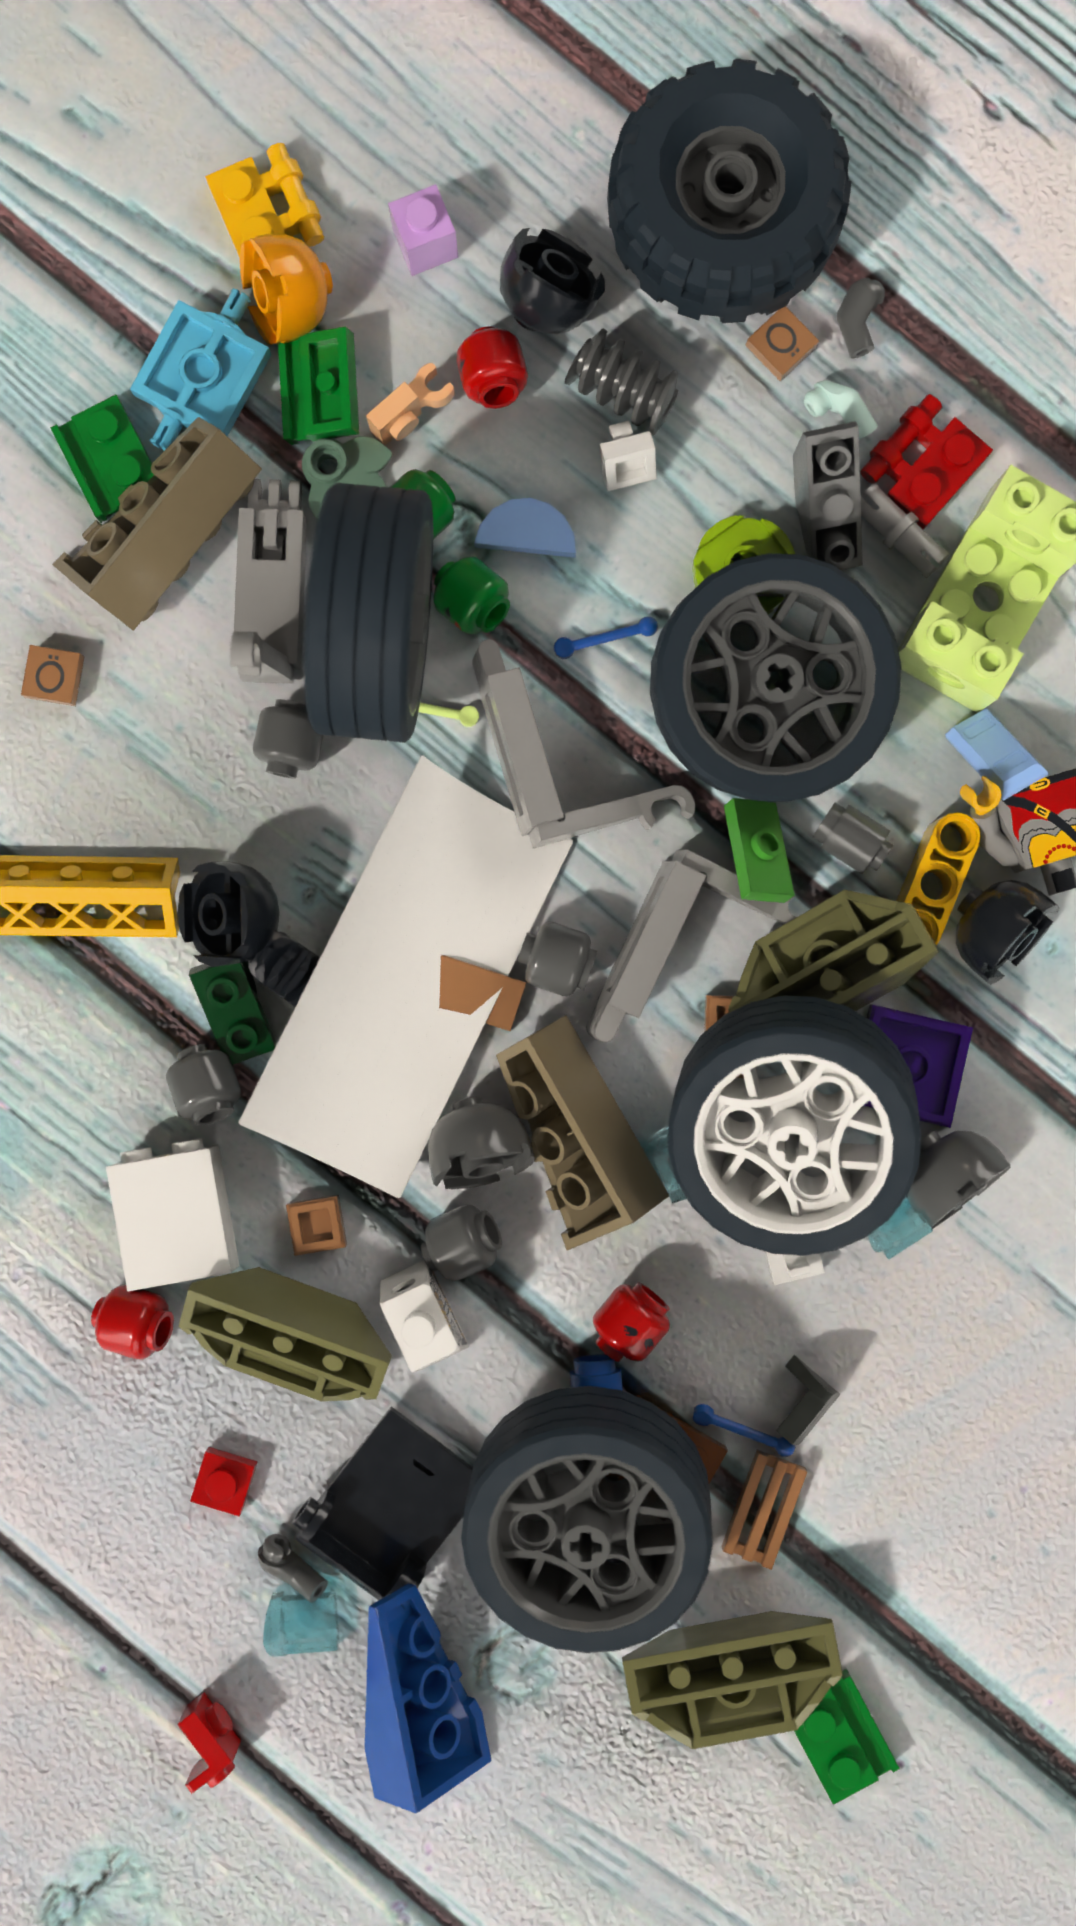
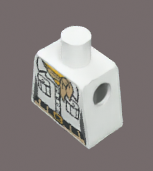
(420, 1317)

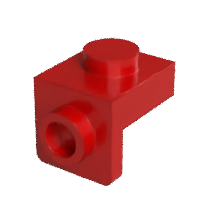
(211, 1733)

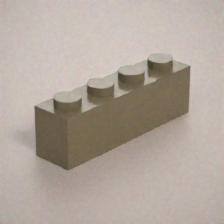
(161, 523)
(579, 1134)

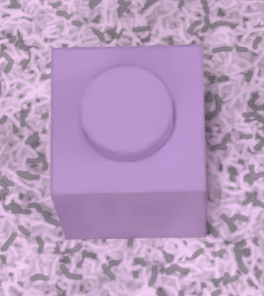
(423, 230)

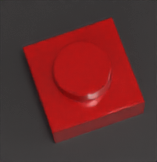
(223, 1481)

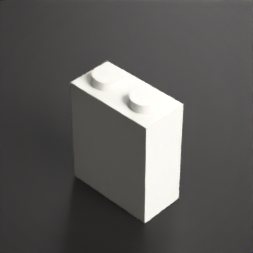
(172, 1215)

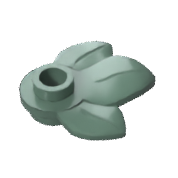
(357, 462)

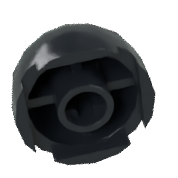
(549, 282)
(227, 913)
(1001, 926)

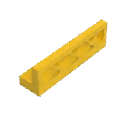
(82, 880)

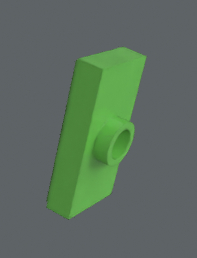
(758, 850)

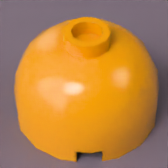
(286, 284)

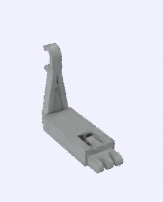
(268, 589)
(528, 769)
(656, 932)

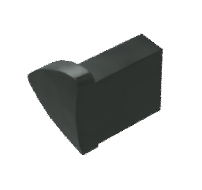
(811, 1406)

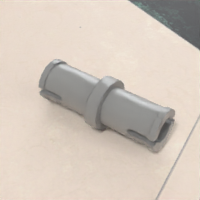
(901, 531)

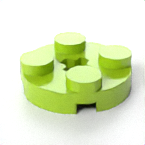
(741, 538)

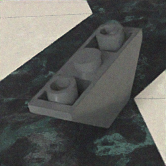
(829, 494)

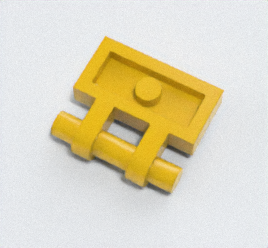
(246, 204)

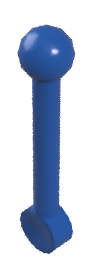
(565, 647)
(704, 1416)

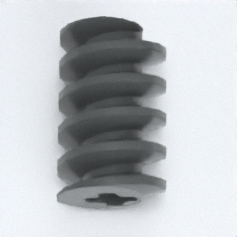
(625, 380)

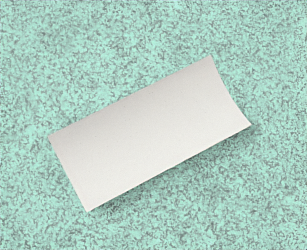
(367, 1043)

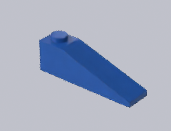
(418, 1717)

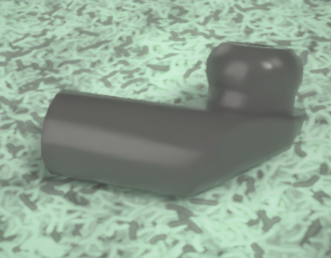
(853, 313)
(282, 1562)

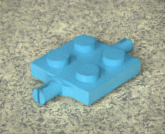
(201, 369)

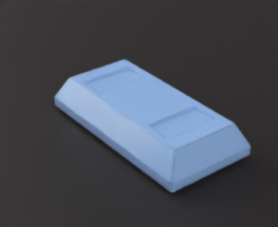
(995, 753)

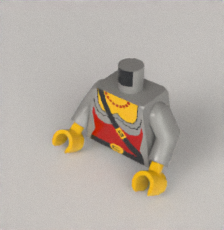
(1030, 827)

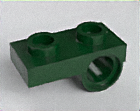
(233, 1010)

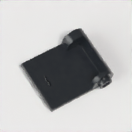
(386, 1510)

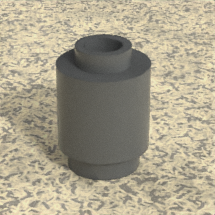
(853, 838)

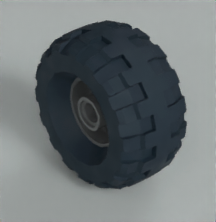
(728, 191)

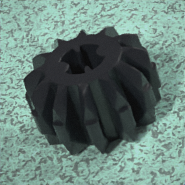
(284, 966)

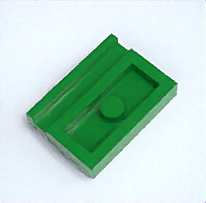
(319, 386)
(104, 454)
(845, 1742)

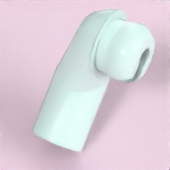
(840, 400)

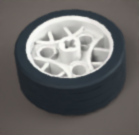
(794, 1126)

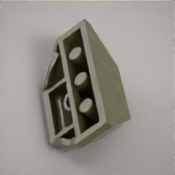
(839, 952)
(287, 1334)
(733, 1677)

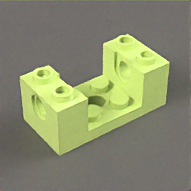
(1017, 548)

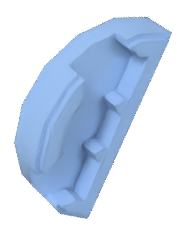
(526, 527)

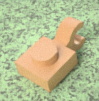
(400, 410)

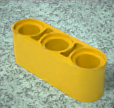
(946, 864)

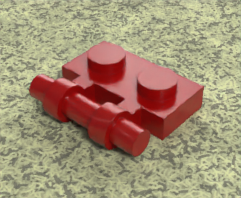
(938, 472)

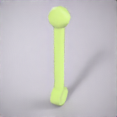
(467, 715)

